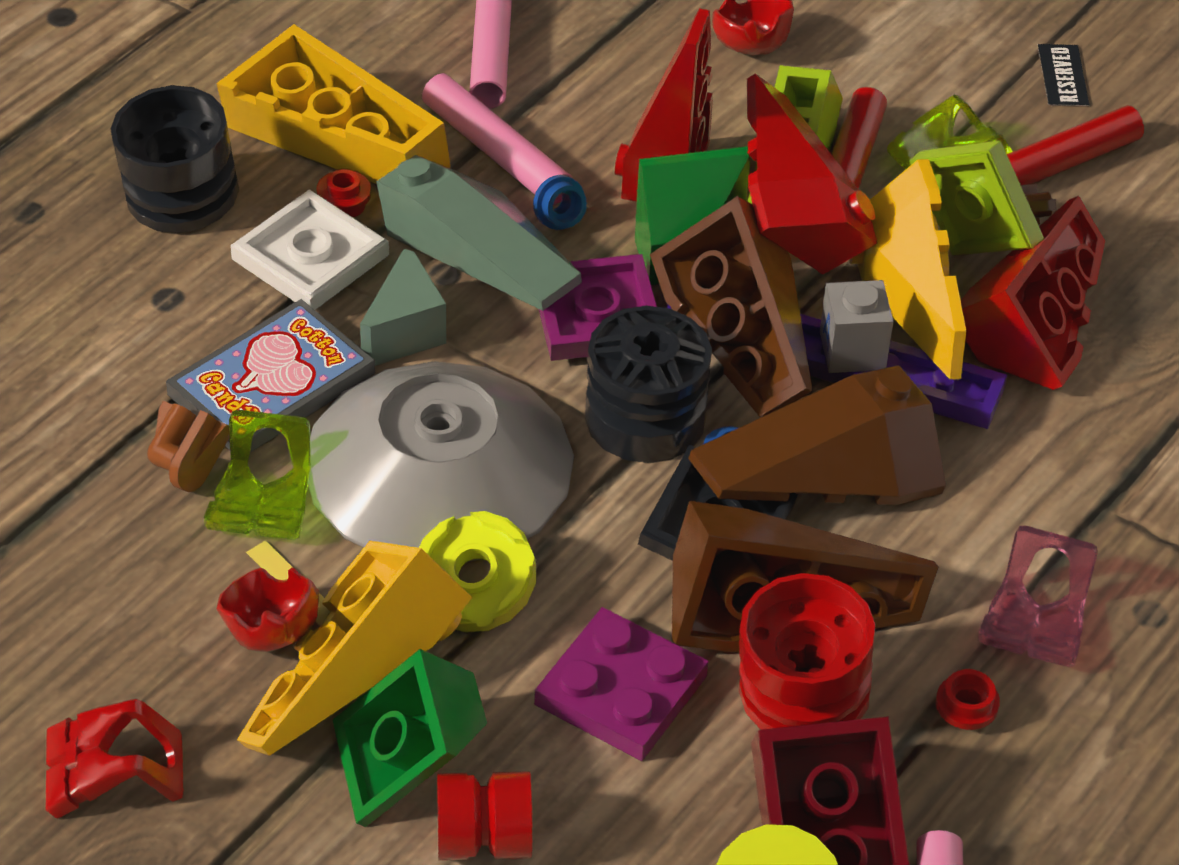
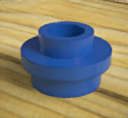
(572, 205)

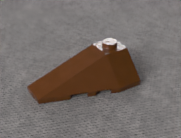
(743, 299)
(847, 439)
(736, 551)

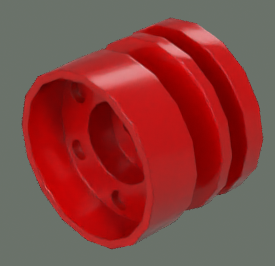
(805, 652)

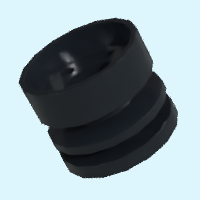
(175, 158)
(647, 383)

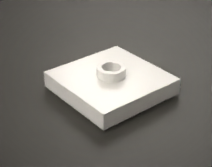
(310, 250)

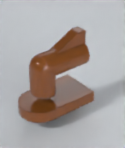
(187, 445)

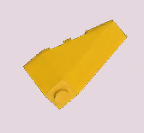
(915, 266)
(378, 617)

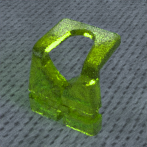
(935, 131)
(248, 504)

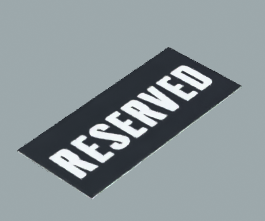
(1063, 74)

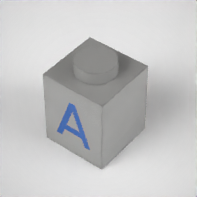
(856, 326)

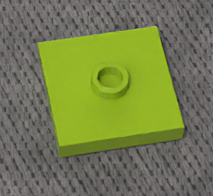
(981, 199)

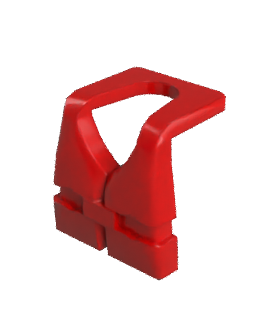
(84, 768)

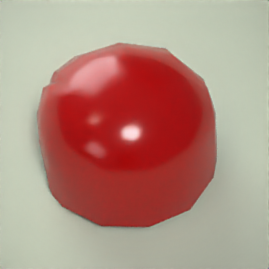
(753, 26)
(269, 611)

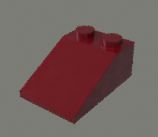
(834, 785)

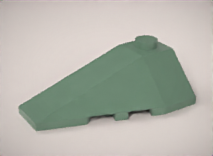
(473, 231)

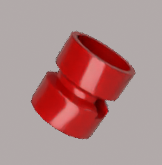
(484, 815)

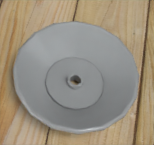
(435, 447)

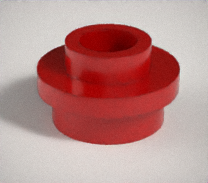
(345, 190)
(970, 687)

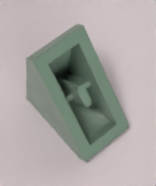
(405, 313)

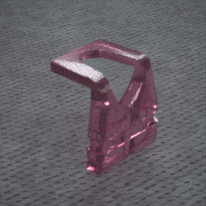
(1047, 630)

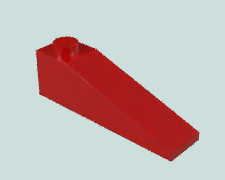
(678, 111)
(800, 188)
(1033, 301)

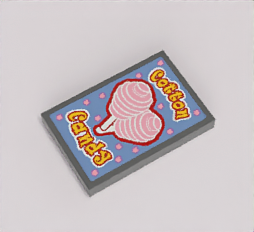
(278, 367)

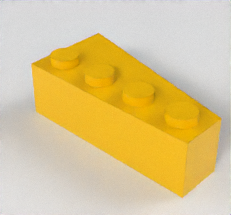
(327, 109)

